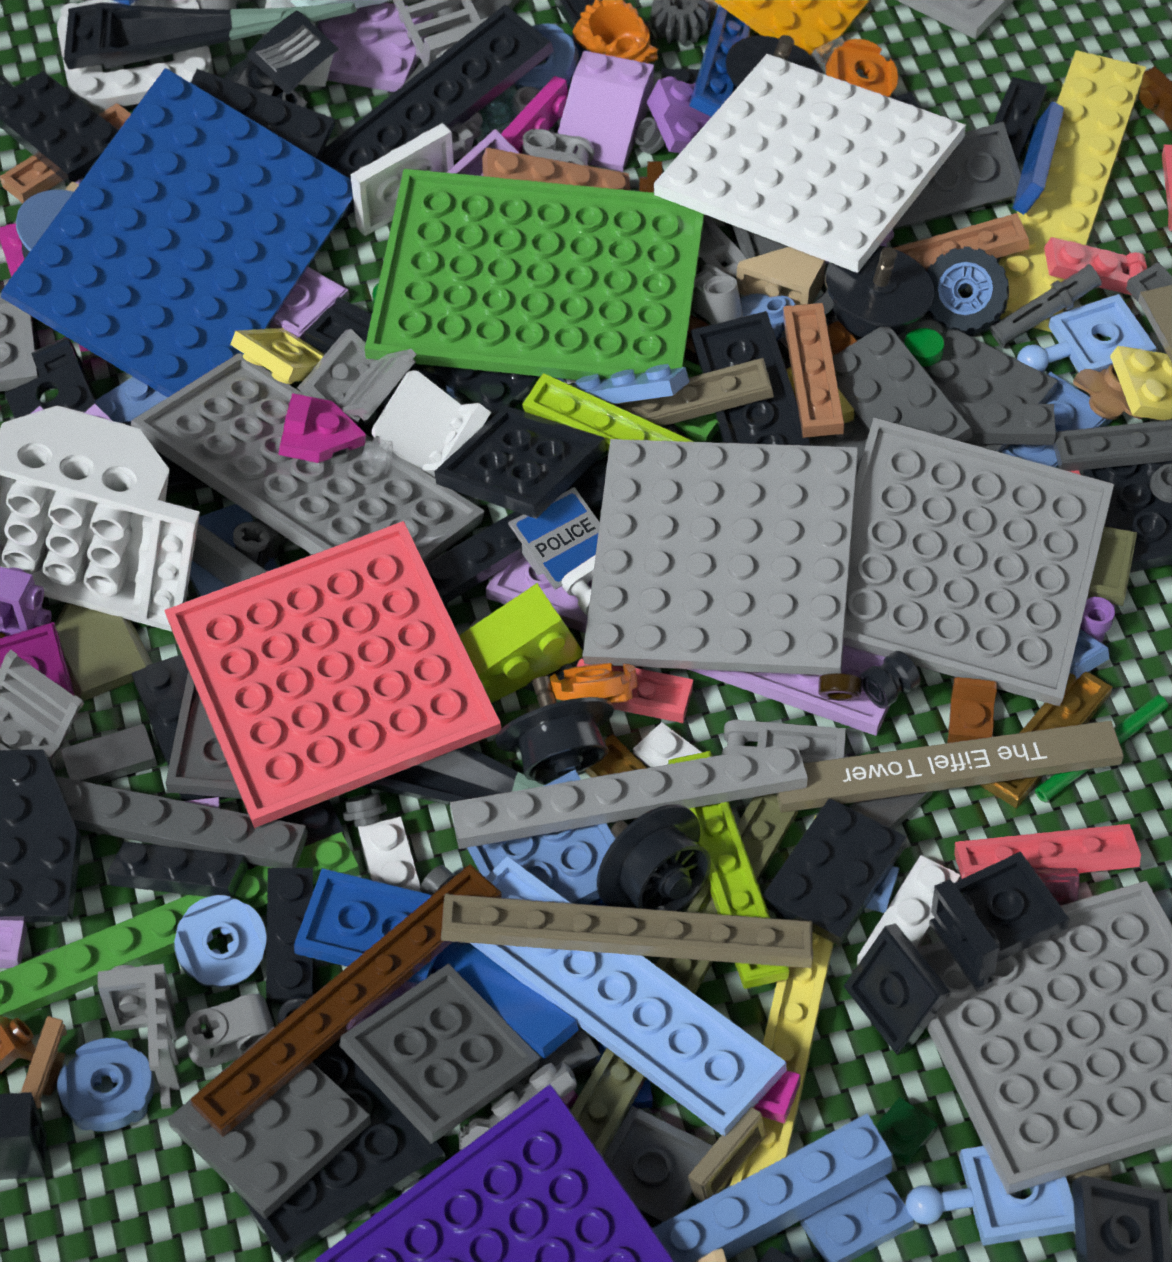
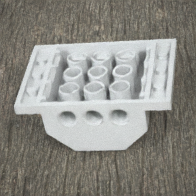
(92, 515)

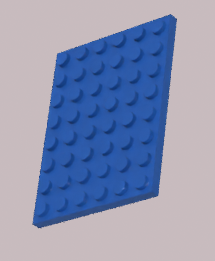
(180, 238)

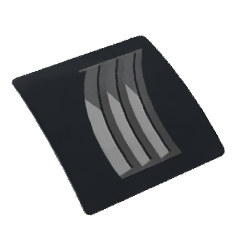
(291, 51)

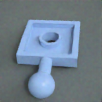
(1075, 336)
(997, 1214)

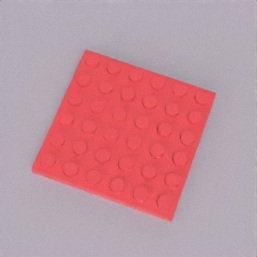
(331, 673)

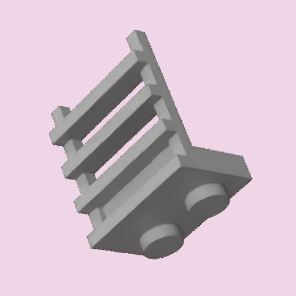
(439, 43)
(352, 380)
(33, 708)
(140, 1000)

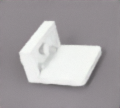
(427, 422)

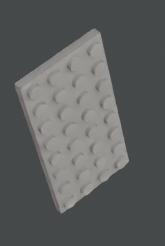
(230, 436)

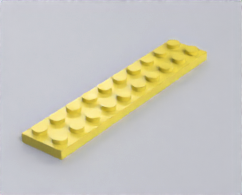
(1096, 113)

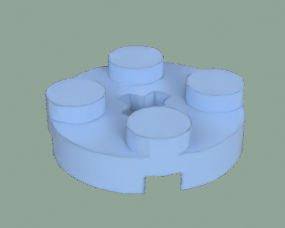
(232, 918)

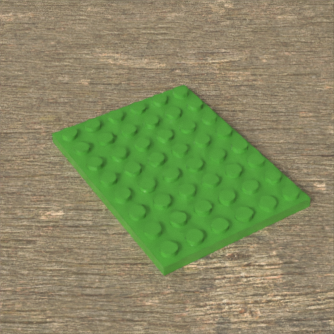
(535, 277)

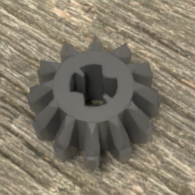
(679, 19)

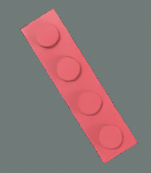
(1082, 849)

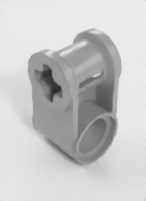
(557, 147)
(716, 295)
(230, 1027)

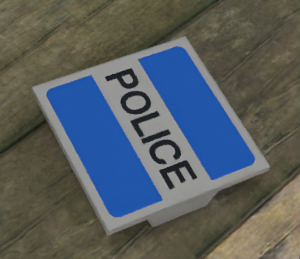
(559, 537)

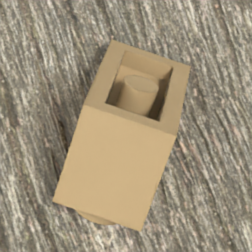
(782, 274)

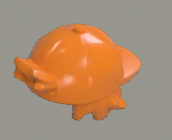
(614, 31)

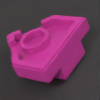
(317, 430)

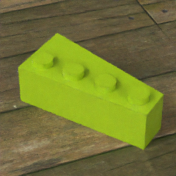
(519, 644)

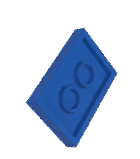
(351, 916)

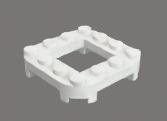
(128, 85)

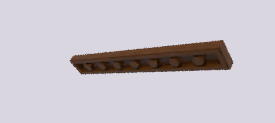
(333, 1009)

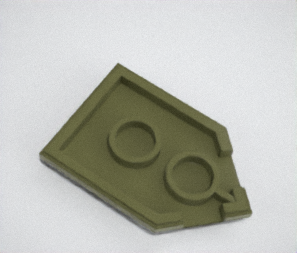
(99, 650)

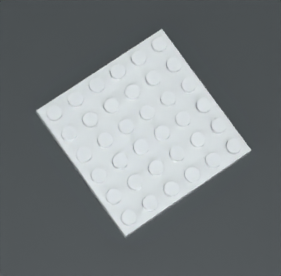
(810, 162)

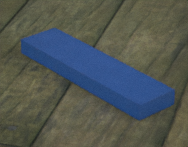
(1038, 158)
(523, 1009)

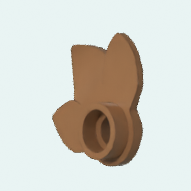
(1106, 392)

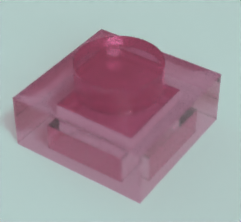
(1061, 882)

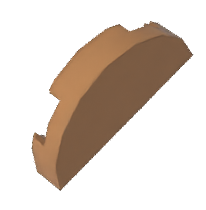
(46, 1061)

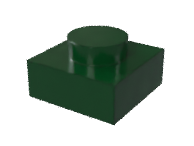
(905, 1130)

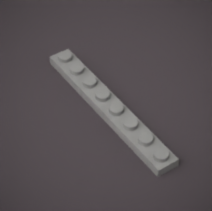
(627, 795)

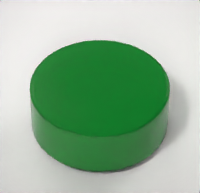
(925, 346)

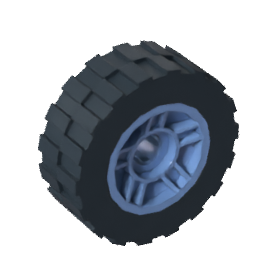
(987, 281)

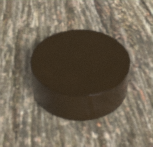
(840, 687)

